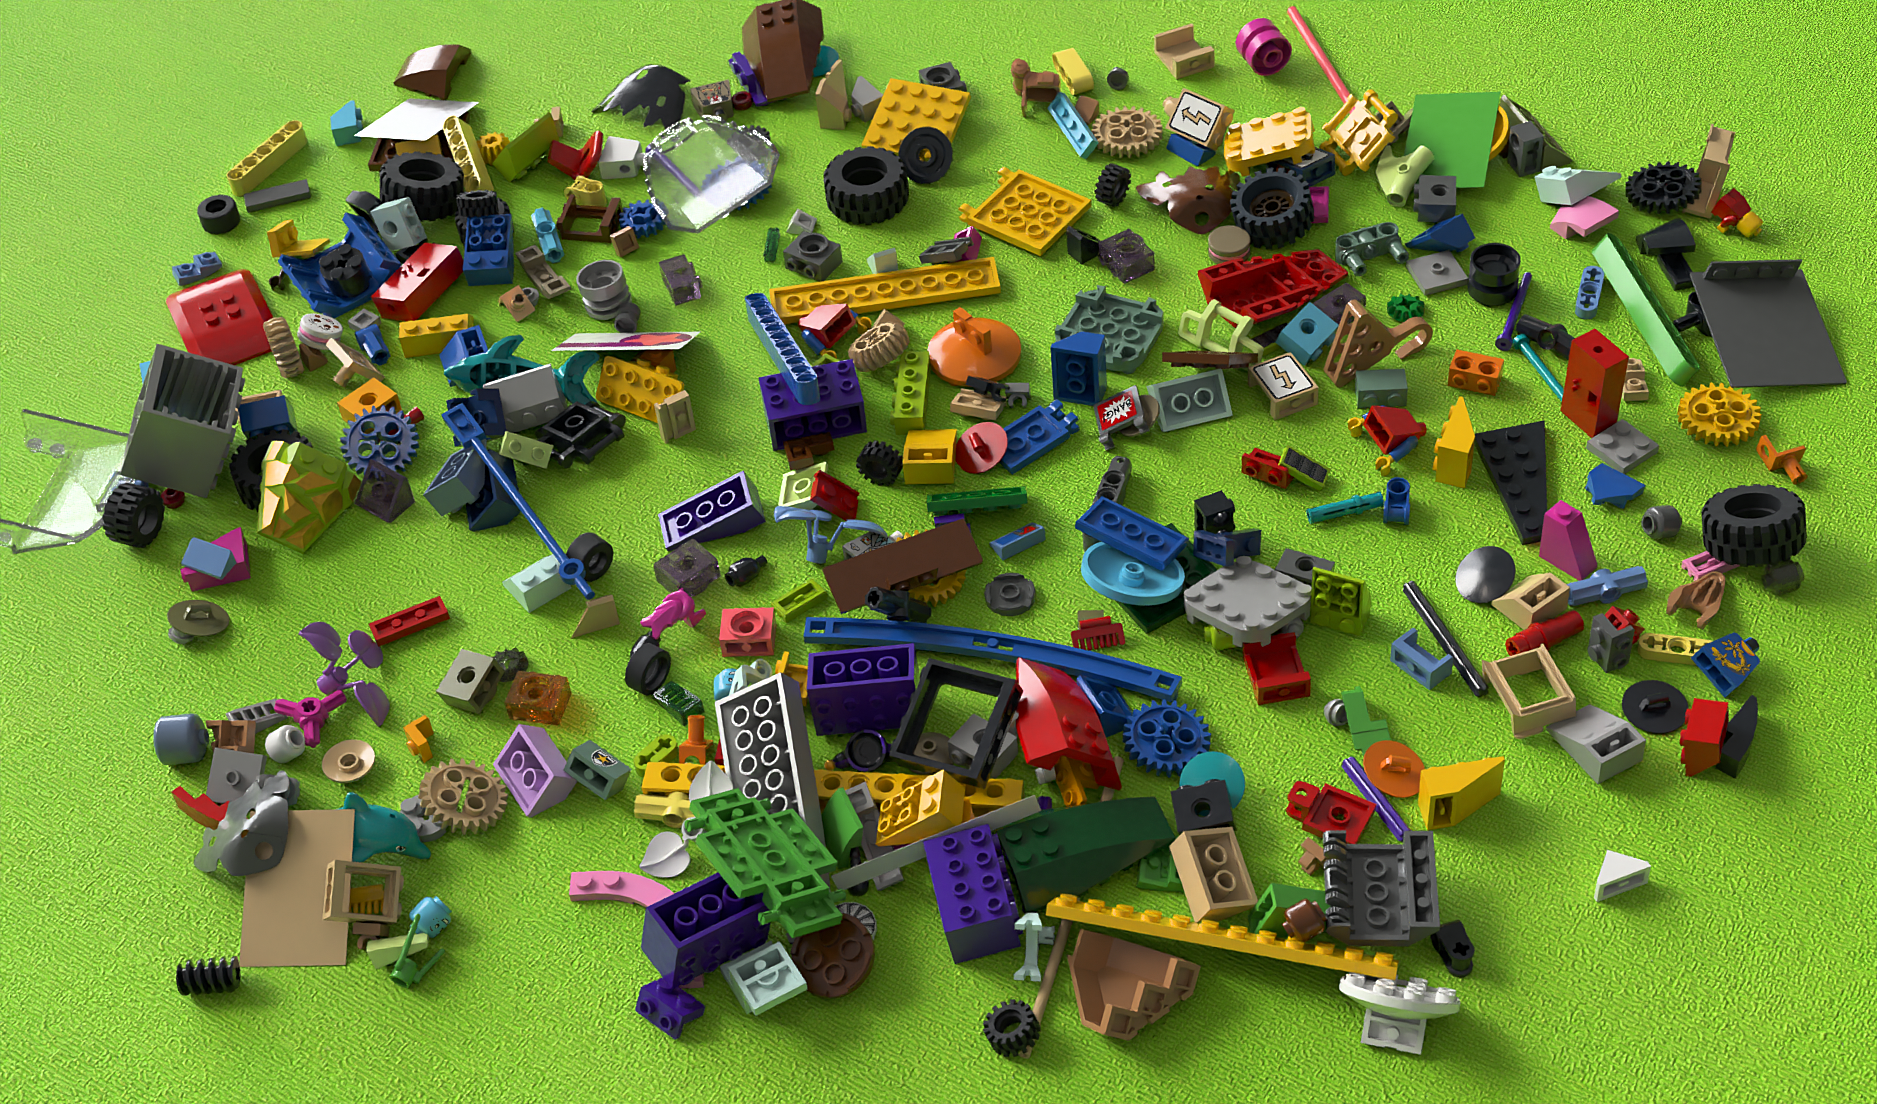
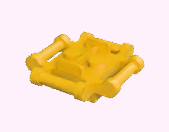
(1361, 133)

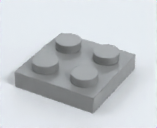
(1622, 446)

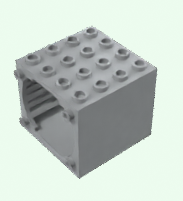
(183, 421)

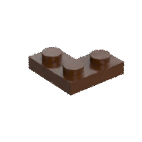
(800, 450)

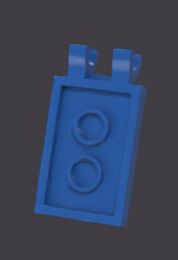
(1036, 435)

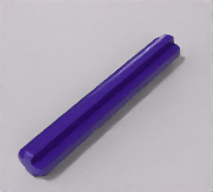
(1373, 794)

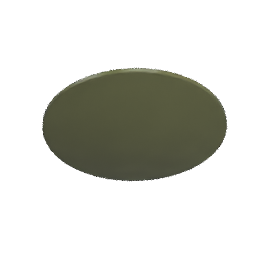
(198, 618)

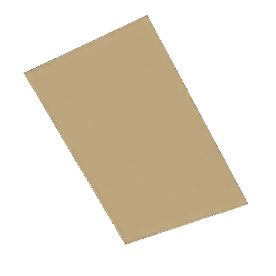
(287, 902)

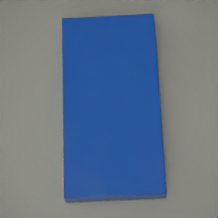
(1132, 533)

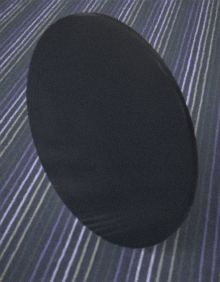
(1485, 574)
(1654, 706)

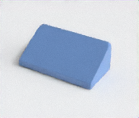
(208, 558)

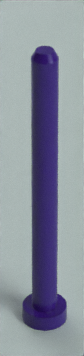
(1504, 341)

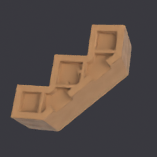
(1125, 983)

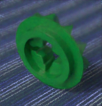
(1400, 312)

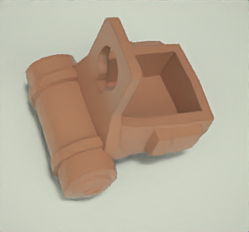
(1034, 85)

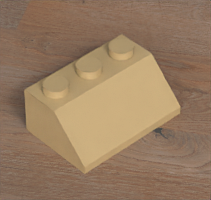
(1213, 874)

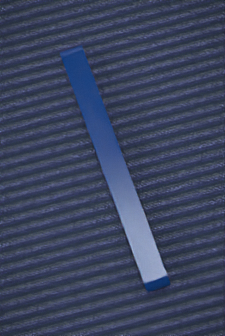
(782, 349)

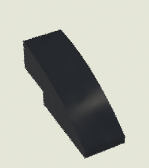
(1739, 739)

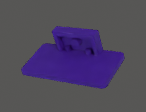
(747, 79)

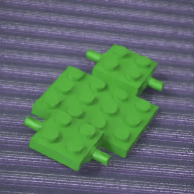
(768, 856)

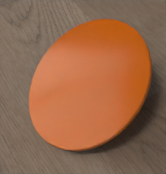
(1393, 768)

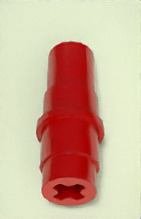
(1547, 632)

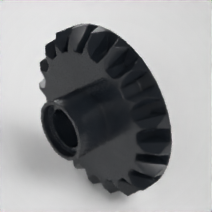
(913, 151)

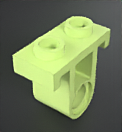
(525, 449)

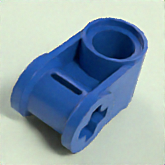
(1397, 501)

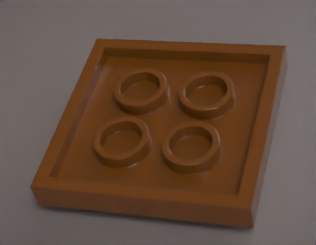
(1206, 359)

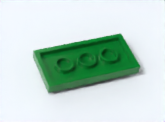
(986, 499)

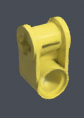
(587, 192)

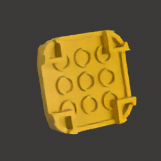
(1269, 140)

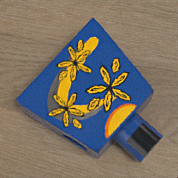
(1727, 661)

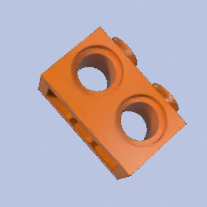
(1475, 372)

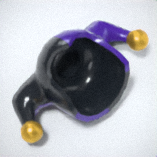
(864, 751)

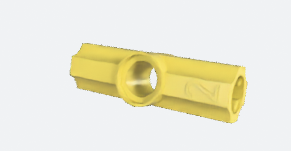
(671, 809)

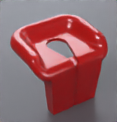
(571, 160)

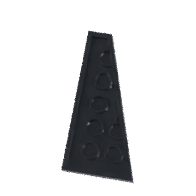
(1518, 472)

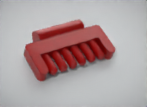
(1097, 628)

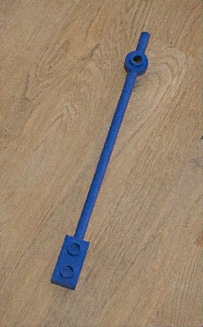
(471, 434)

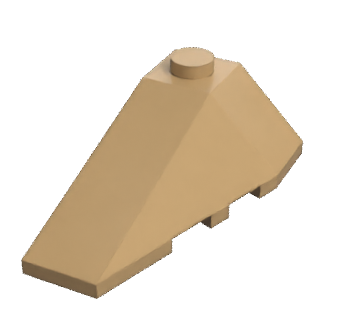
(832, 99)

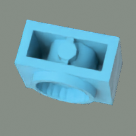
(1308, 346)

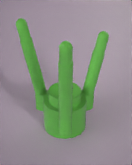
(405, 969)

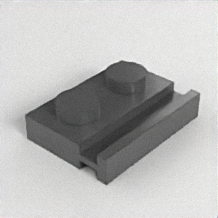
(946, 250)

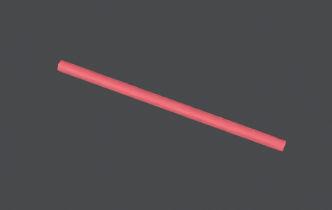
(1319, 54)

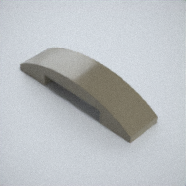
(540, 273)

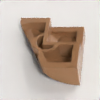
(233, 735)

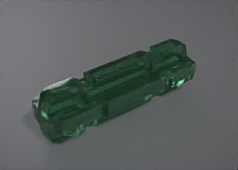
(771, 244)

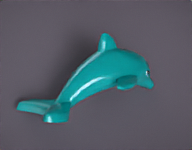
(500, 363)
(381, 831)

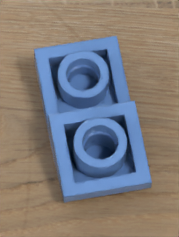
(203, 266)

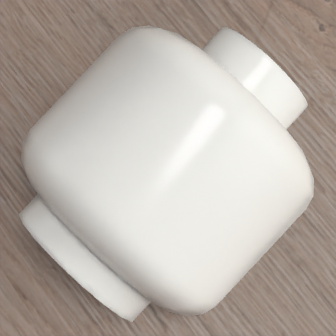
(285, 744)

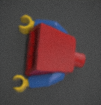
(828, 324)
(1393, 432)

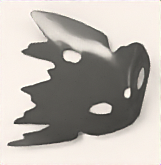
(267, 825)

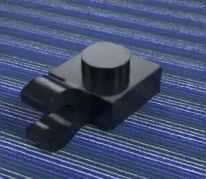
(984, 386)

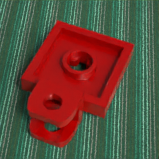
(1321, 805)

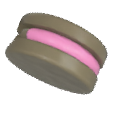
(1228, 244)

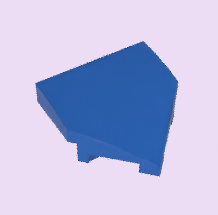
(1612, 486)

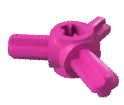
(310, 713)

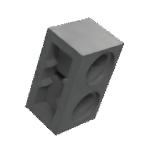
(1525, 149)

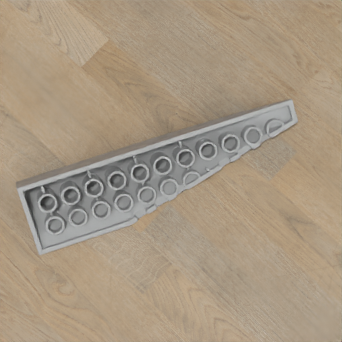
(770, 749)

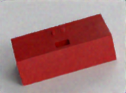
(418, 282)
(1594, 382)

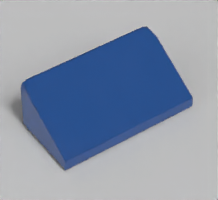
(1189, 149)

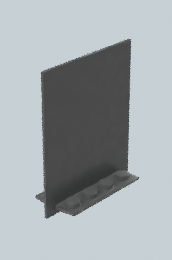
(1766, 324)

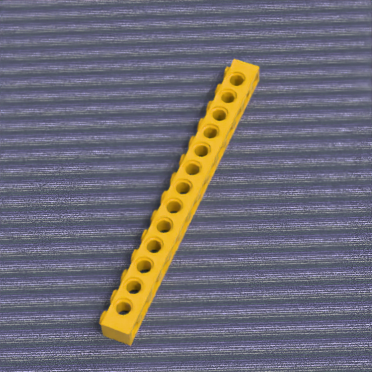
(665, 778)

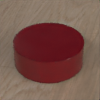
(742, 100)

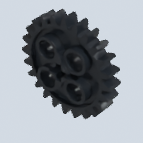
(1663, 187)

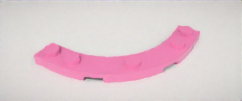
(624, 888)

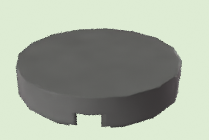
(1010, 594)

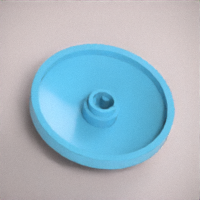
(1128, 578)

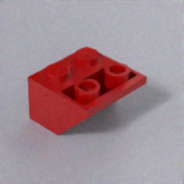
(1704, 735)

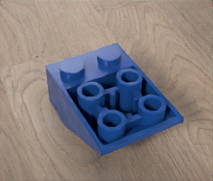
(489, 250)

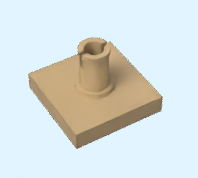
(353, 362)

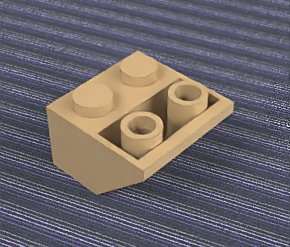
(1534, 600)

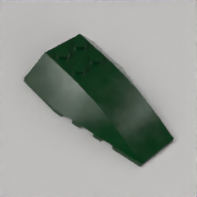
(1080, 846)

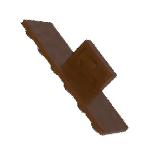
(903, 564)

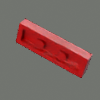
(409, 621)

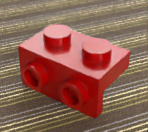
(1265, 467)

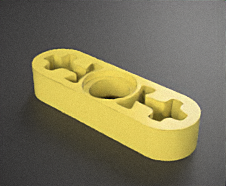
(1667, 655)

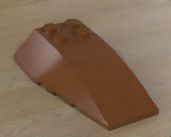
(783, 46)

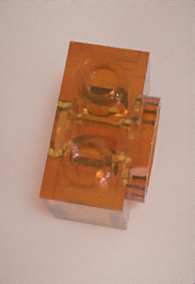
(538, 698)

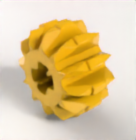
(491, 146)

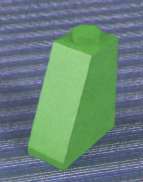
(1269, 910)

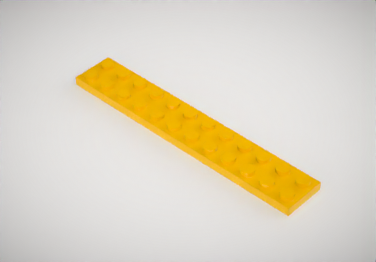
(1235, 938)

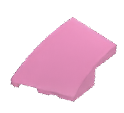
(1583, 217)

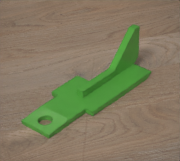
(1362, 730)

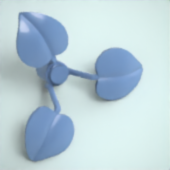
(817, 543)

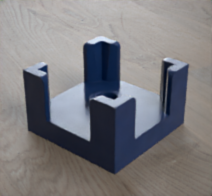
(485, 409)

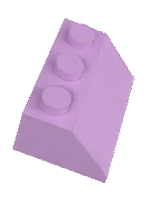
(534, 770)

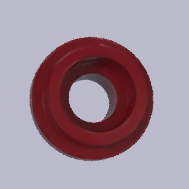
(173, 498)

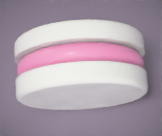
(317, 330)

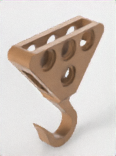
(1368, 334)

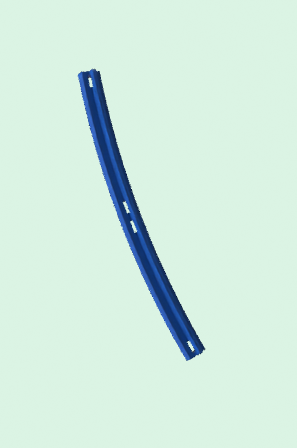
(961, 641)

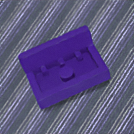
(668, 1007)

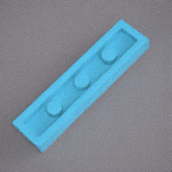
(1073, 125)

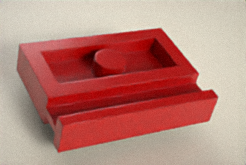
(834, 496)

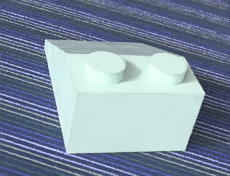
(1571, 185)

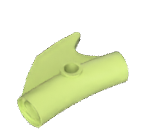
(1400, 174)

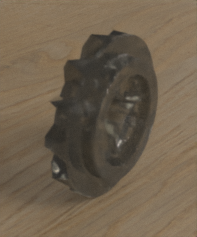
(517, 663)

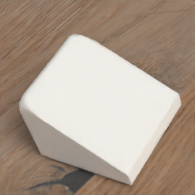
(801, 222)

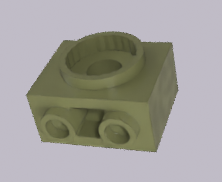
(470, 681)

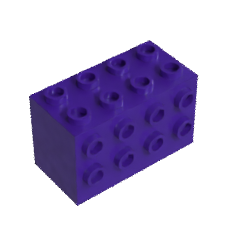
(837, 412)
(861, 688)
(973, 893)
(701, 929)

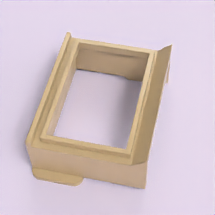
(1712, 170)
(1531, 719)

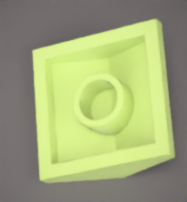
(797, 487)

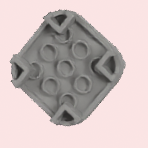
(1247, 601)

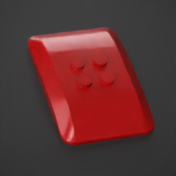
(222, 318)

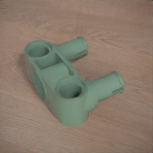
(1367, 244)

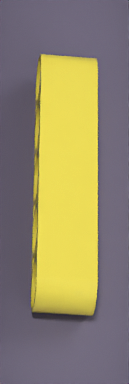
(467, 154)
(267, 158)

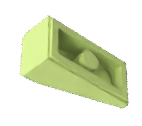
(389, 949)

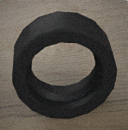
(647, 669)

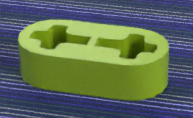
(654, 753)

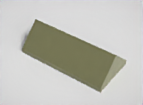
(1551, 152)

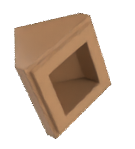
(312, 357)

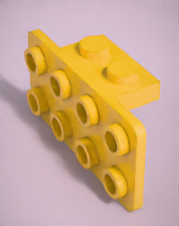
(636, 386)

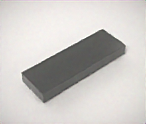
(277, 195)

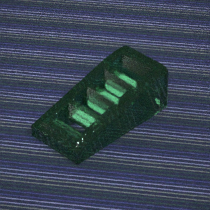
(694, 706)

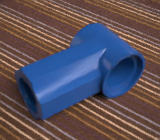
(372, 342)

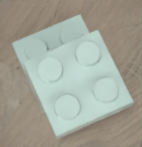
(763, 978)

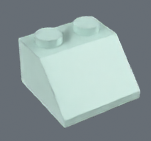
(537, 583)

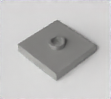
(1436, 272)
(233, 774)

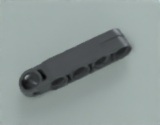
(1111, 487)

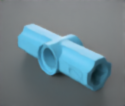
(547, 235)

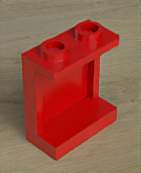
(1276, 670)

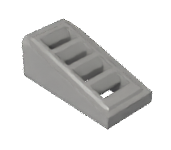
(254, 711)

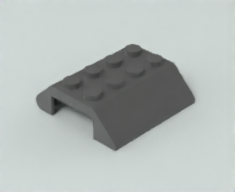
(1381, 890)

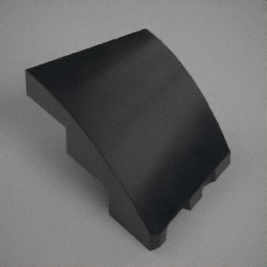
(1666, 239)

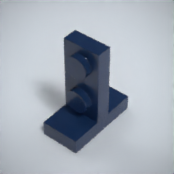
(1226, 546)

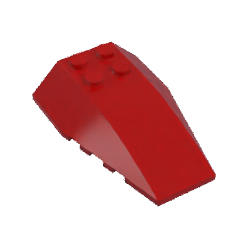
(1270, 285)
(1059, 722)

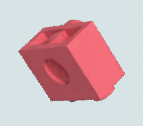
(747, 632)

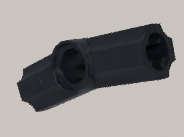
(1541, 333)

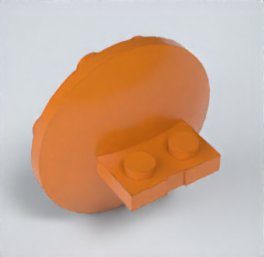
(974, 349)

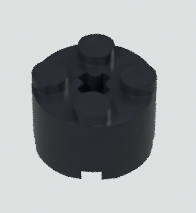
(345, 271)

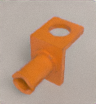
(1787, 459)
(695, 744)

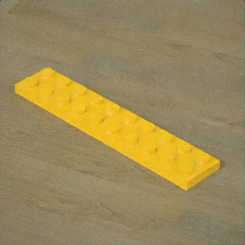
(890, 289)

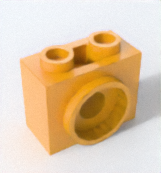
(368, 395)

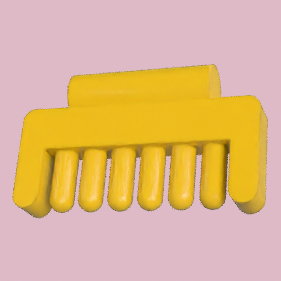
(367, 896)

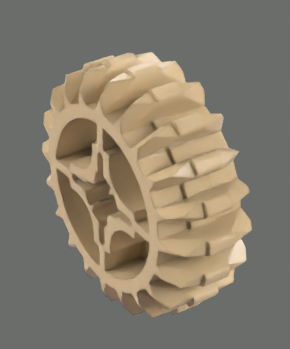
(878, 346)
(283, 347)

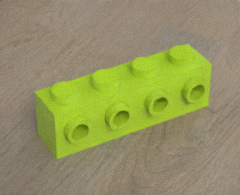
(912, 392)

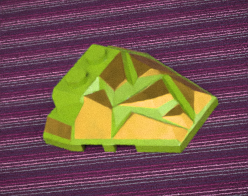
(302, 494)

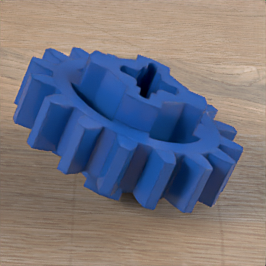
(641, 218)

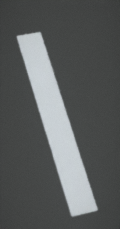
(917, 851)

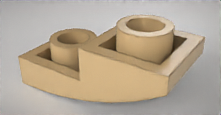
(1634, 385)

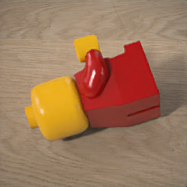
(1736, 212)

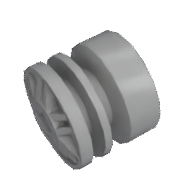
(603, 288)

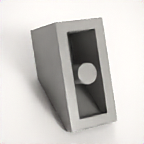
(865, 99)

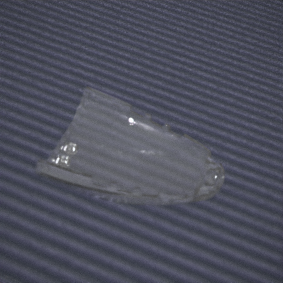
(706, 171)

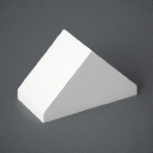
(1620, 874)

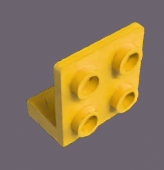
(284, 241)

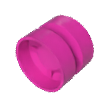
(1263, 46)

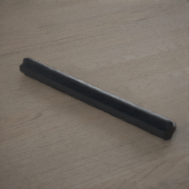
(1445, 639)

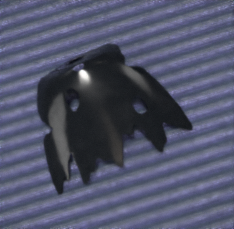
(646, 91)

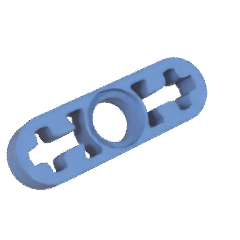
(1592, 299)

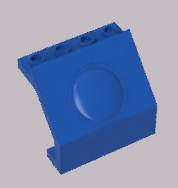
(310, 282)

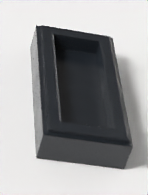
(1676, 270)

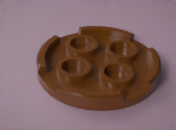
(835, 958)

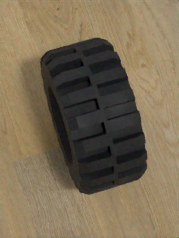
(426, 179)
(866, 185)
(1754, 525)

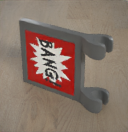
(1119, 412)

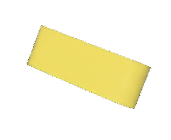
(1073, 71)

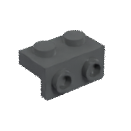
(1608, 645)

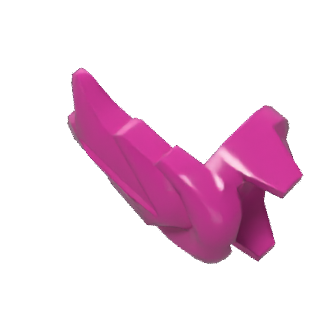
(674, 608)

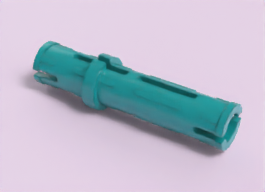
(1345, 507)

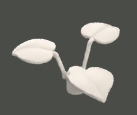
(666, 851)

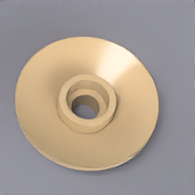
(348, 761)

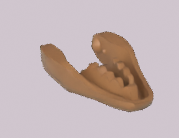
(1700, 595)

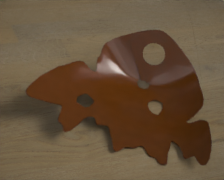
(1183, 195)

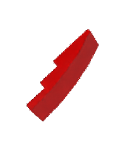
(202, 809)

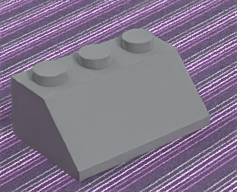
(530, 398)

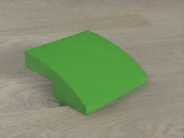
(841, 827)
(1159, 872)

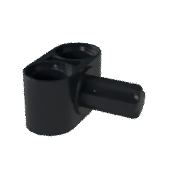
(1693, 317)

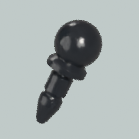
(862, 888)

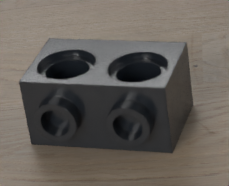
(1214, 513)

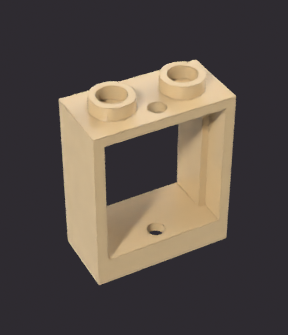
(335, 888)

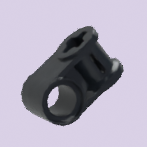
(1454, 948)

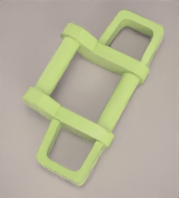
(1205, 321)

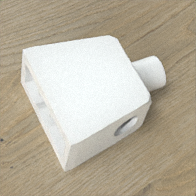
(621, 158)

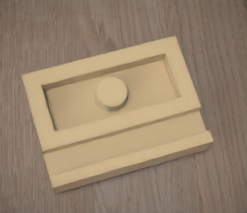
(977, 405)
(675, 416)

